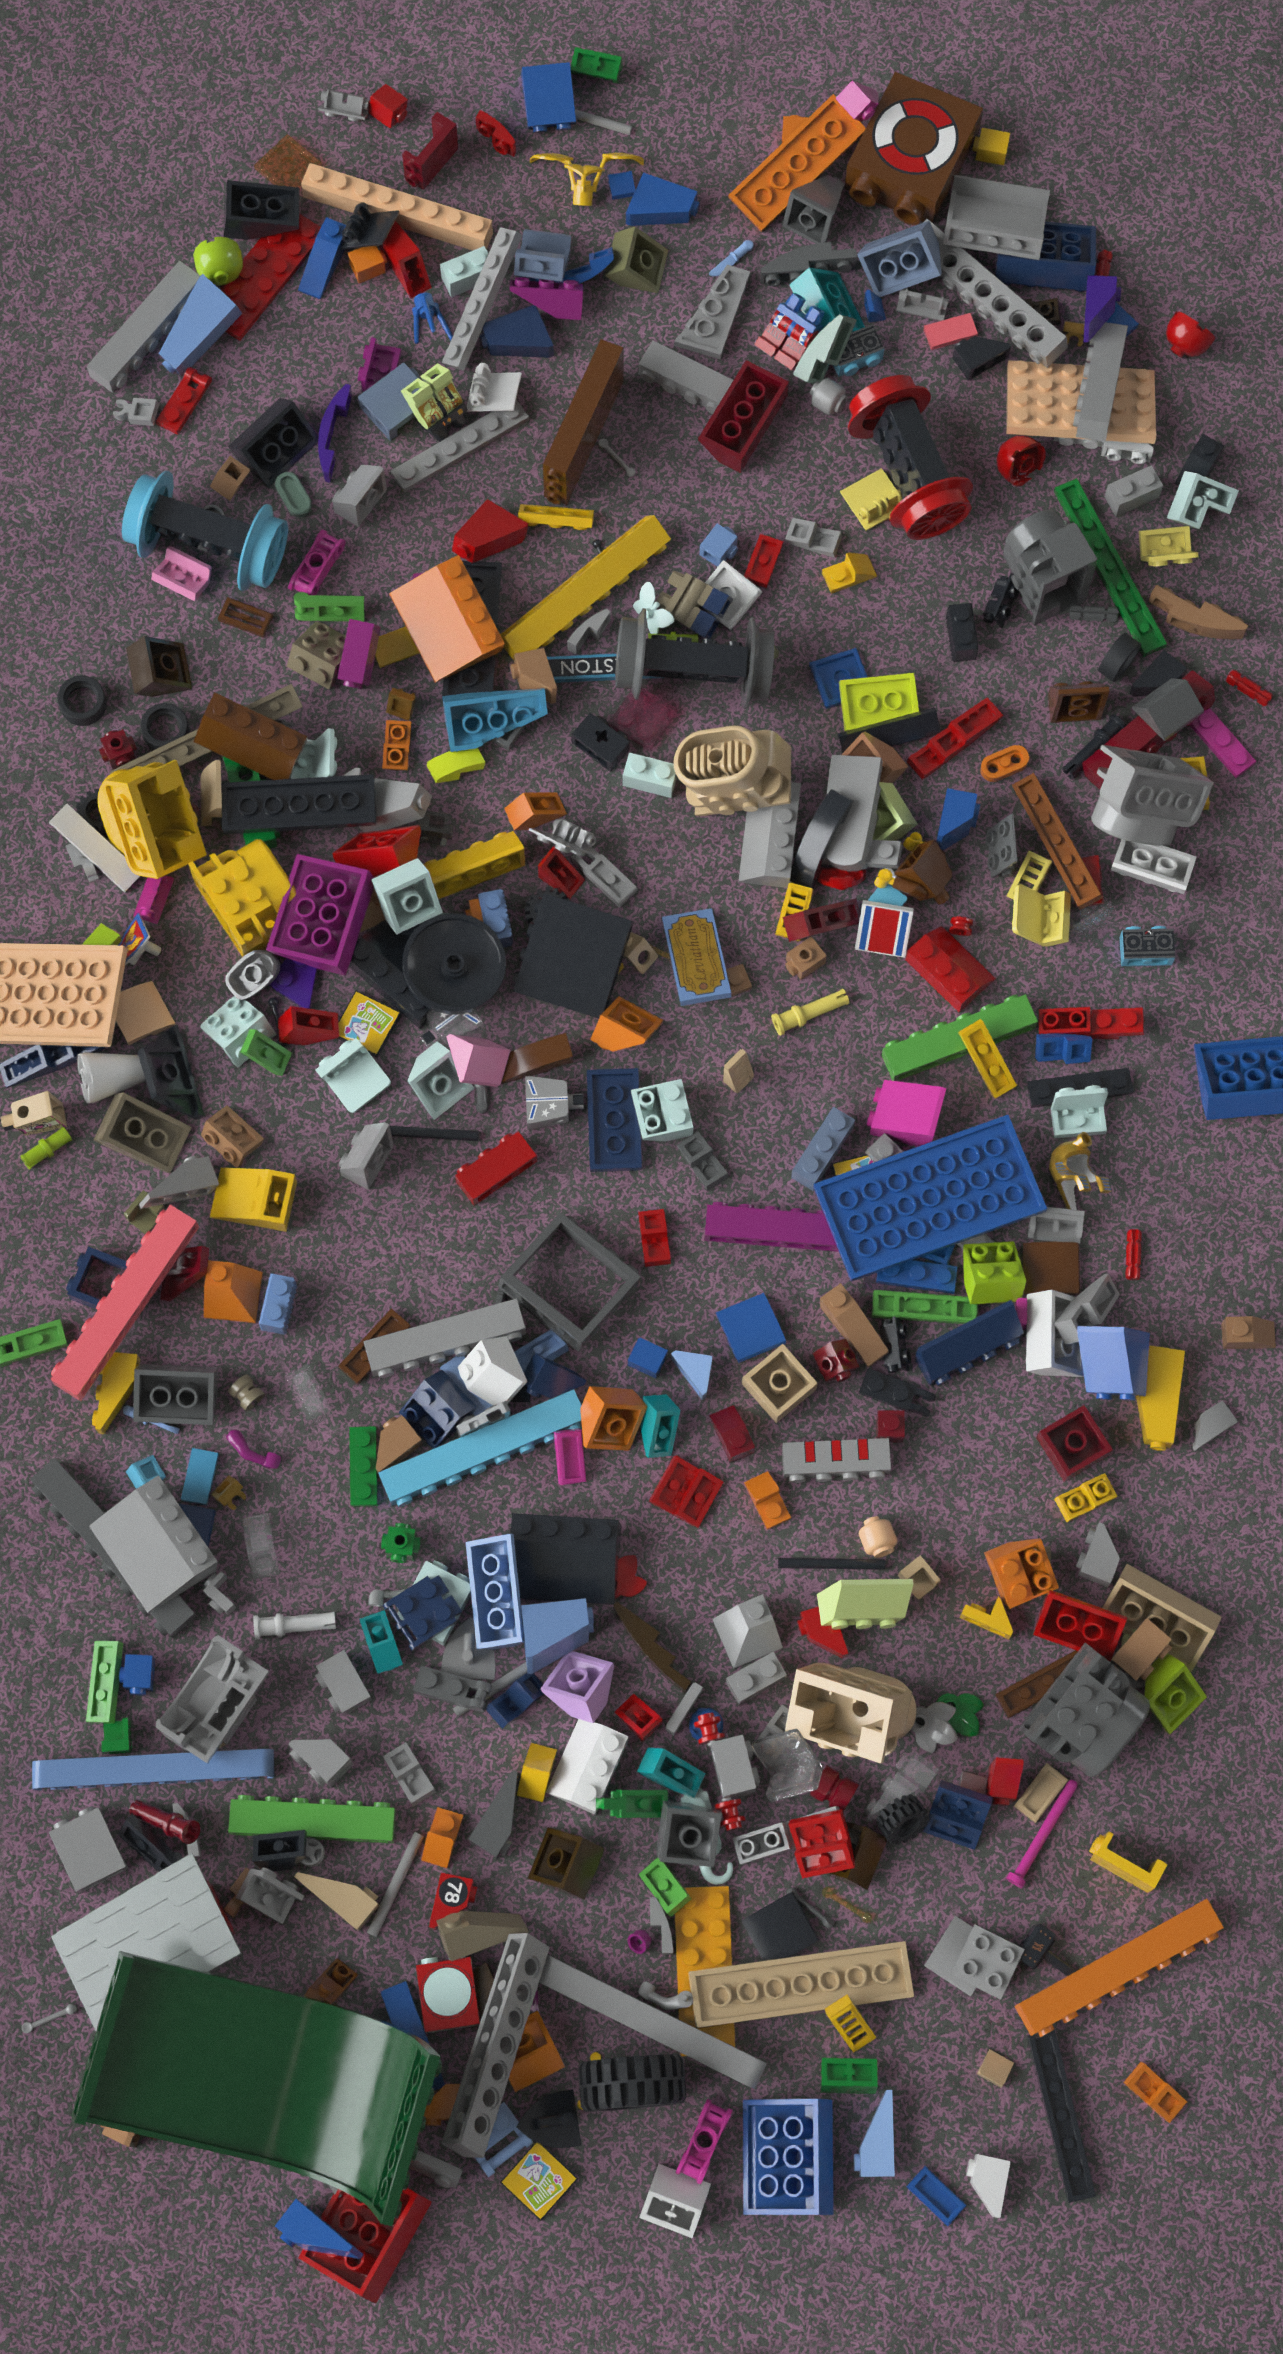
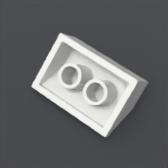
(1154, 865)
(1045, 1347)
(587, 1765)

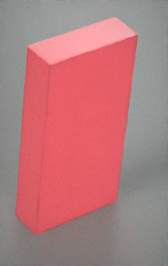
(950, 331)

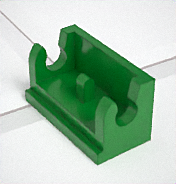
(596, 64)
(848, 2075)

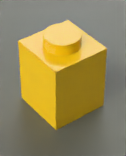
(991, 146)

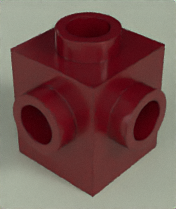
(117, 748)
(836, 1360)

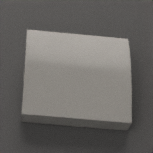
(948, 1951)

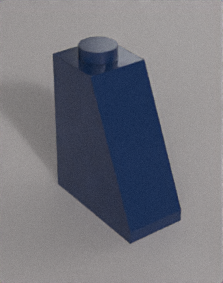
(517, 335)

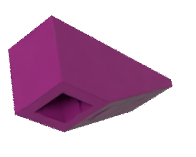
(556, 299)

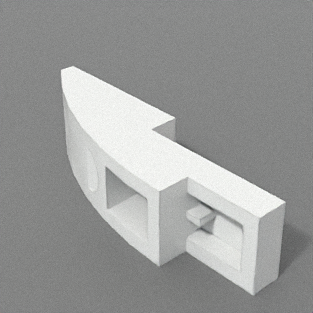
(1115, 450)

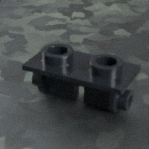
(1001, 609)
(895, 1334)

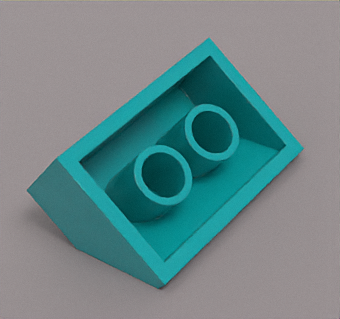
(827, 292)

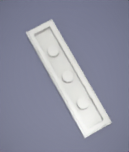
(94, 847)

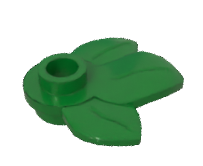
(964, 1719)

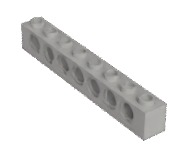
(983, 281)
(495, 2045)

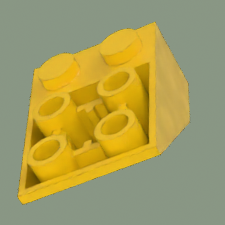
(254, 1197)

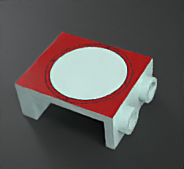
(447, 1994)

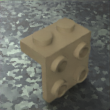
(318, 654)

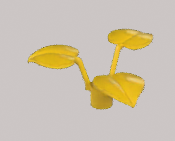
(583, 189)

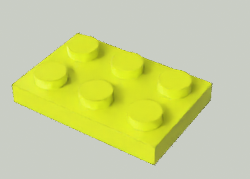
(877, 699)

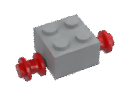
(732, 1768)

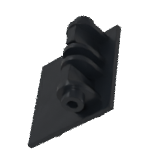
(367, 228)

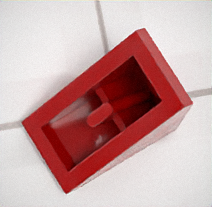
(559, 873)
(639, 1717)

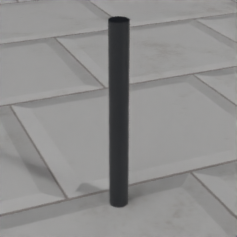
(434, 1133)
(831, 1563)

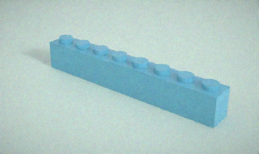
(481, 1448)

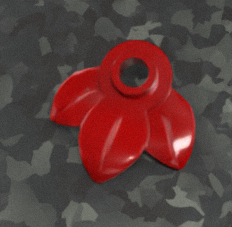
(627, 1583)

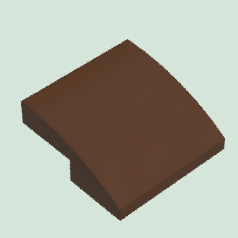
(1051, 1267)

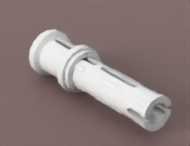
(280, 1625)

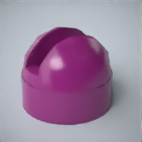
(635, 1946)

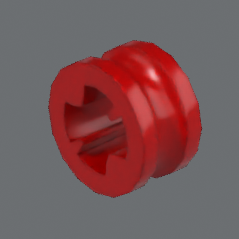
(961, 926)

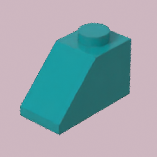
(659, 1425)
(381, 1642)
(671, 1771)

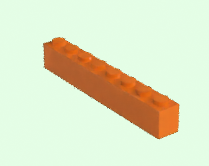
(1119, 1967)

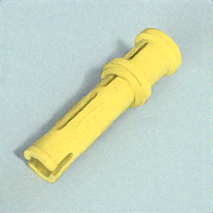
(799, 1015)

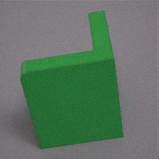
(117, 1737)

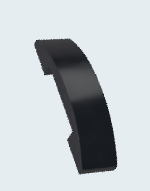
(818, 838)

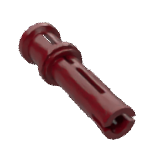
(172, 1824)

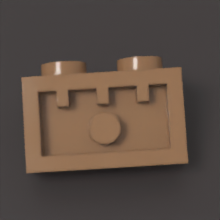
(231, 1136)

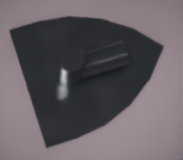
(552, 2121)

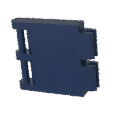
(424, 1610)

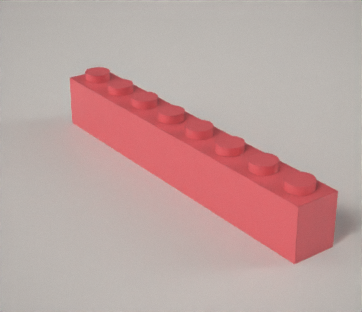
(124, 1303)

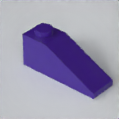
(1099, 303)

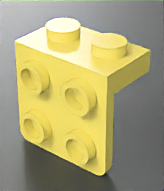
(1166, 544)
(1041, 917)

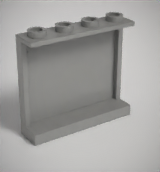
(996, 217)

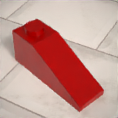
(1004, 1780)

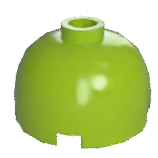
(219, 260)

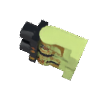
(436, 402)

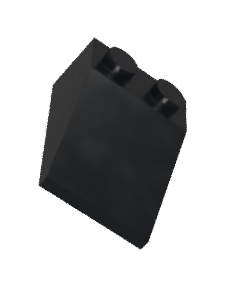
(259, 210)

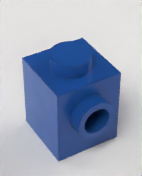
(138, 1674)

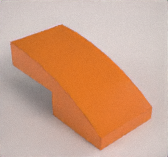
(1155, 2092)

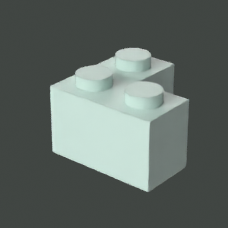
(1196, 496)

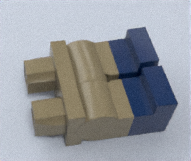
(686, 602)

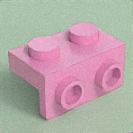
(182, 573)

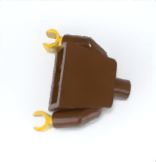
(921, 873)

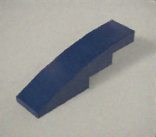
(41, 1061)

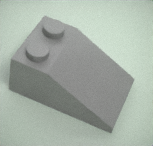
(367, 1154)

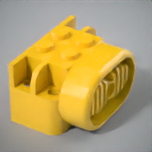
(150, 818)
(244, 893)

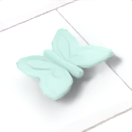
(655, 618)

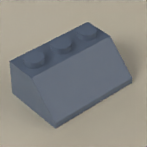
(901, 259)

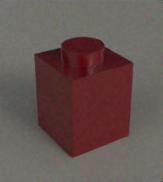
(891, 1425)

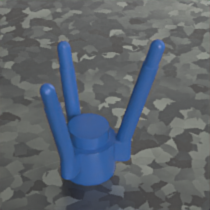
(426, 308)

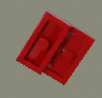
(686, 1491)
(822, 1843)

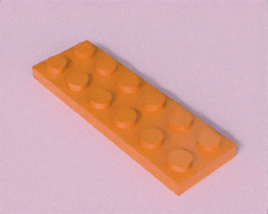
(796, 162)

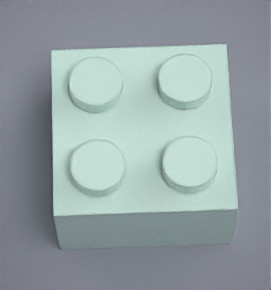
(407, 896)

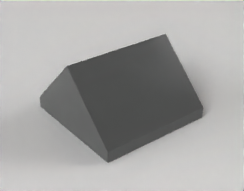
(1169, 707)

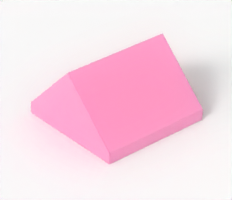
(478, 1060)

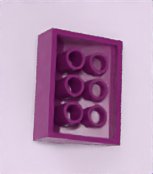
(324, 915)

